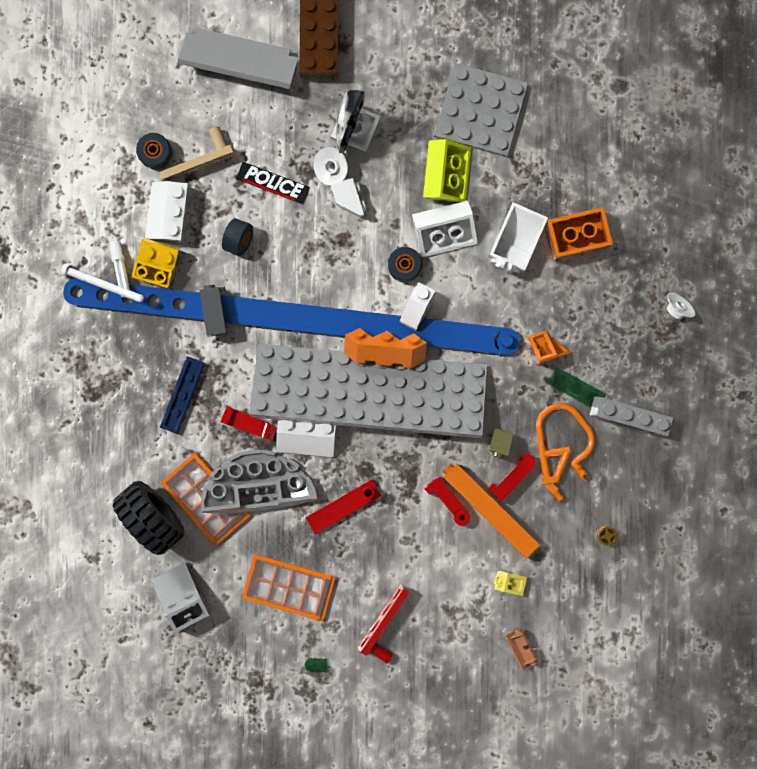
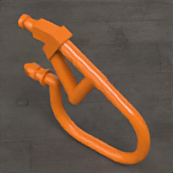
(563, 452)

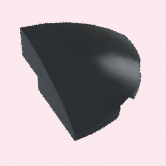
(347, 117)

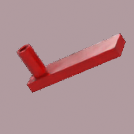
(343, 506)
(369, 643)

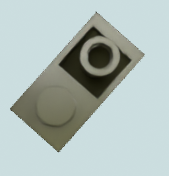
(500, 443)

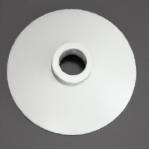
(324, 169)

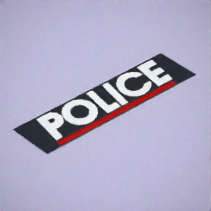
(272, 182)

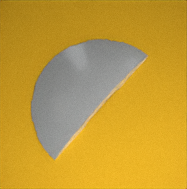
(256, 483)

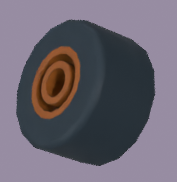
(157, 156)
(237, 237)
(402, 270)

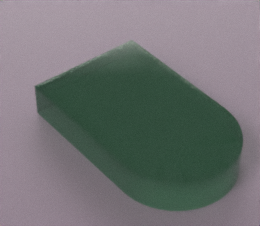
(316, 664)

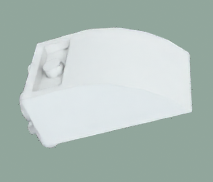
(517, 239)

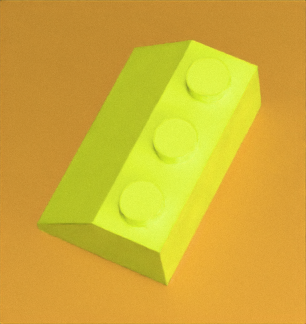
(447, 171)

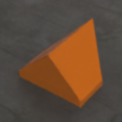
(546, 347)

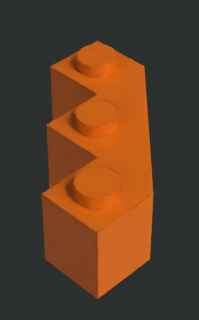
(385, 348)

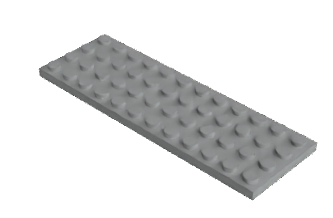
(338, 391)

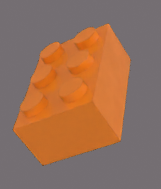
(578, 233)

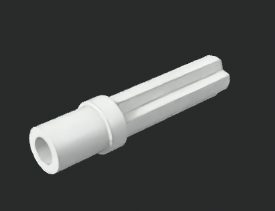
(118, 259)

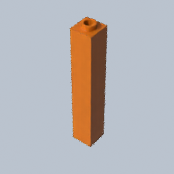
(490, 510)

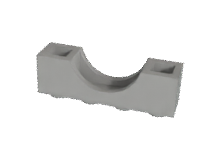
(631, 416)

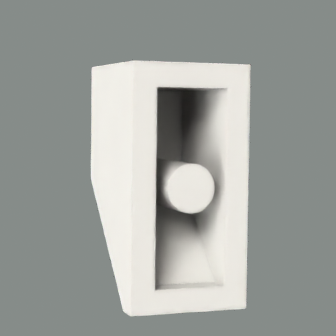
(417, 306)

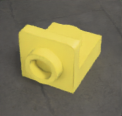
(510, 583)

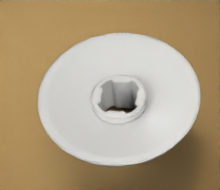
(679, 307)

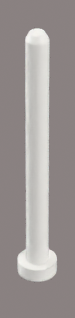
(67, 270)

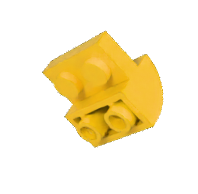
(156, 263)

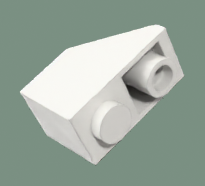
(347, 197)

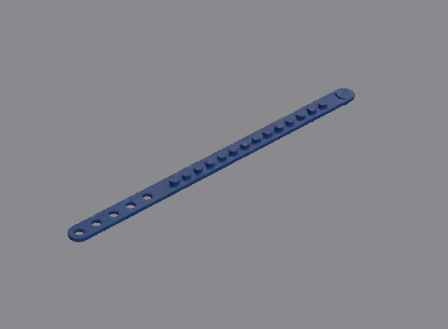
(303, 318)

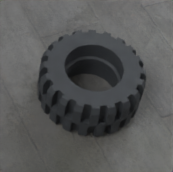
(148, 518)

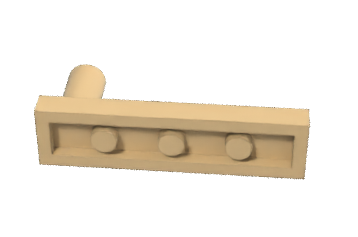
(222, 152)

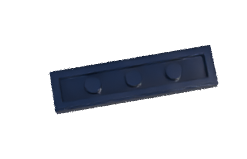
(182, 395)

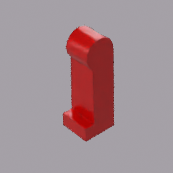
(249, 424)
(525, 464)
(460, 514)

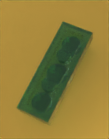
(574, 387)

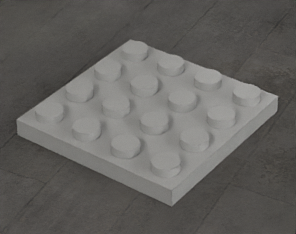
(480, 109)

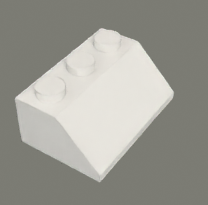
(167, 211)
(445, 229)
(305, 438)

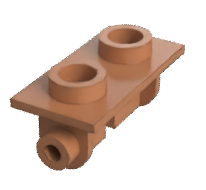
(518, 642)

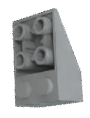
(180, 597)

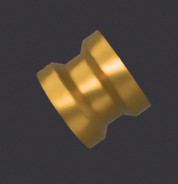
(609, 537)

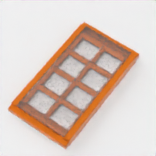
(186, 488)
(288, 587)

